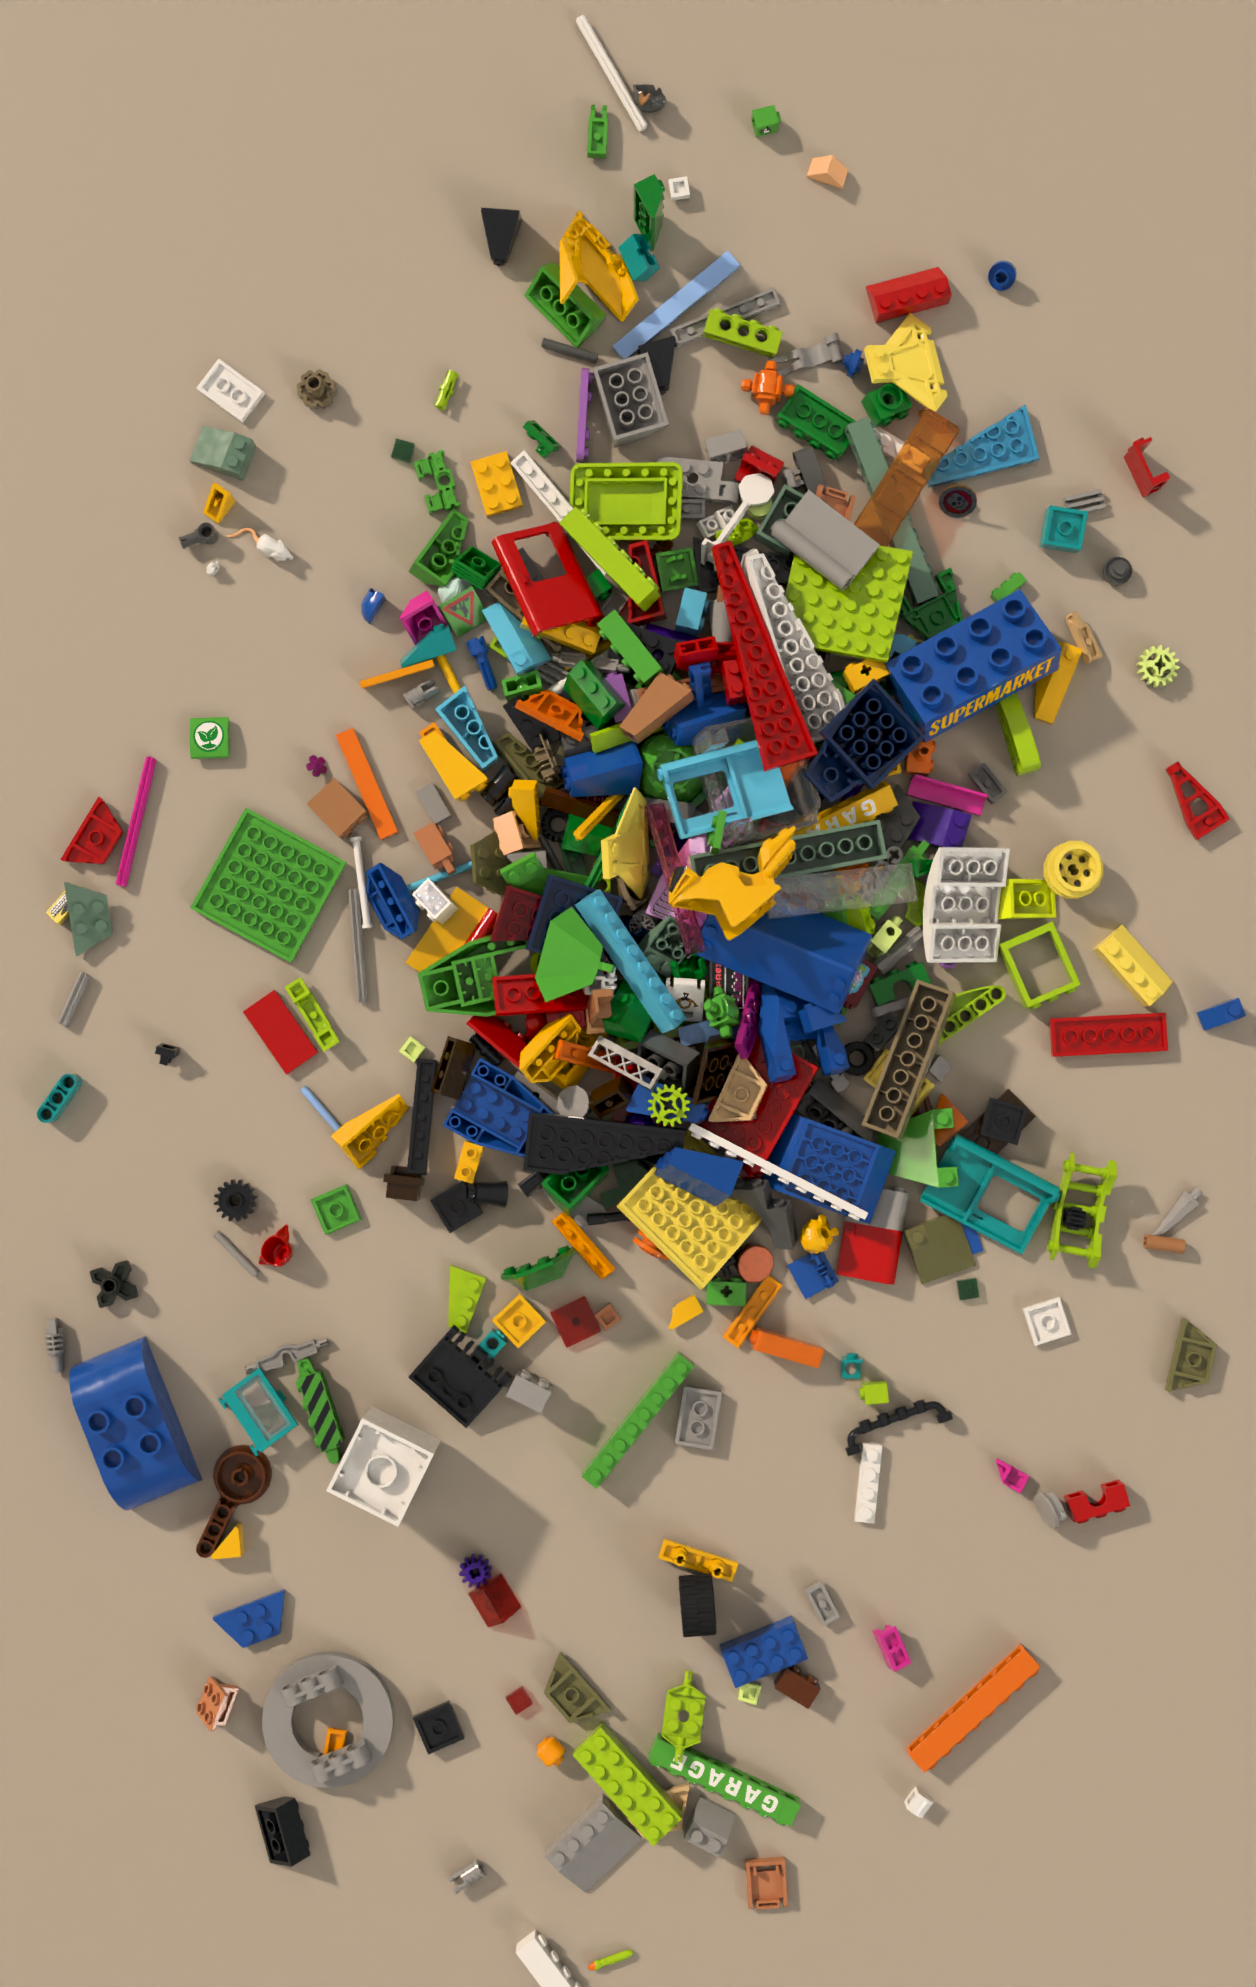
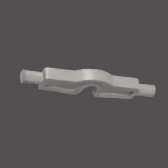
(603, 664)
(295, 1351)

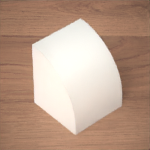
(918, 1802)

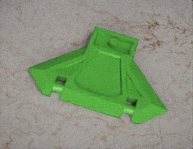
(532, 876)

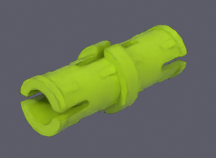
(446, 390)

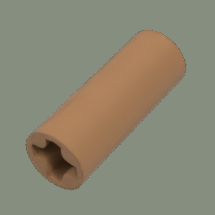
(1164, 1244)

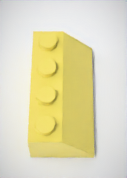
(1133, 966)

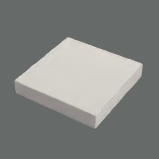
(1046, 1321)

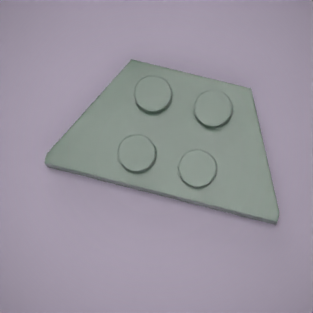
(88, 916)

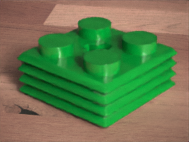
(476, 567)

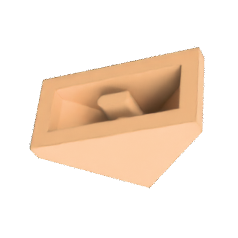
(828, 171)

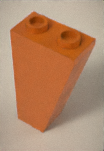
(786, 1347)

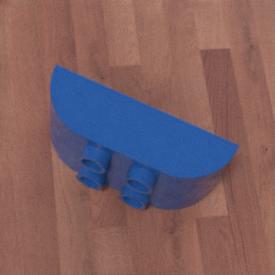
(132, 1425)

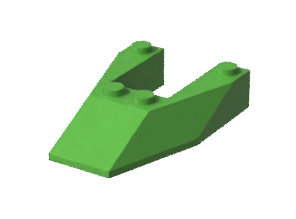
(464, 978)

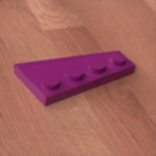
(749, 1021)

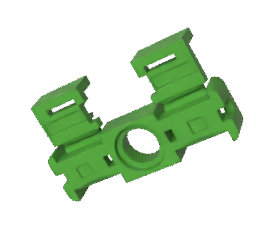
(446, 495)

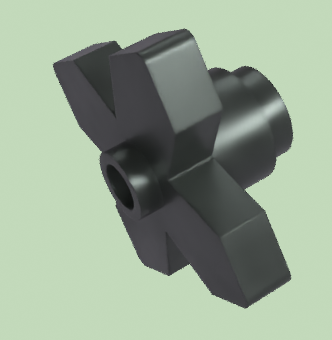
(108, 1291)

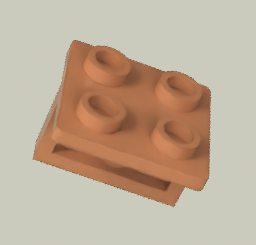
(216, 1703)

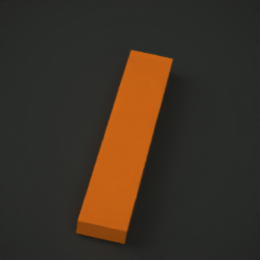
(367, 783)

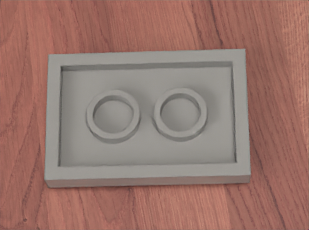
(698, 1417)

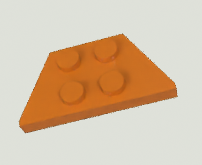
(555, 712)

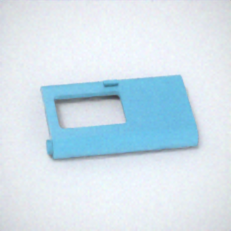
(752, 790)

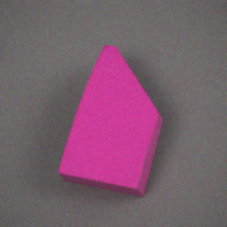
(1012, 1476)

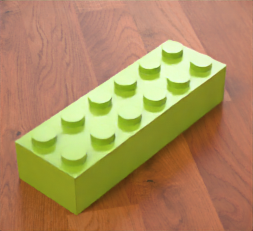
(610, 559)
(628, 1784)

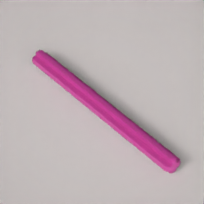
(136, 821)

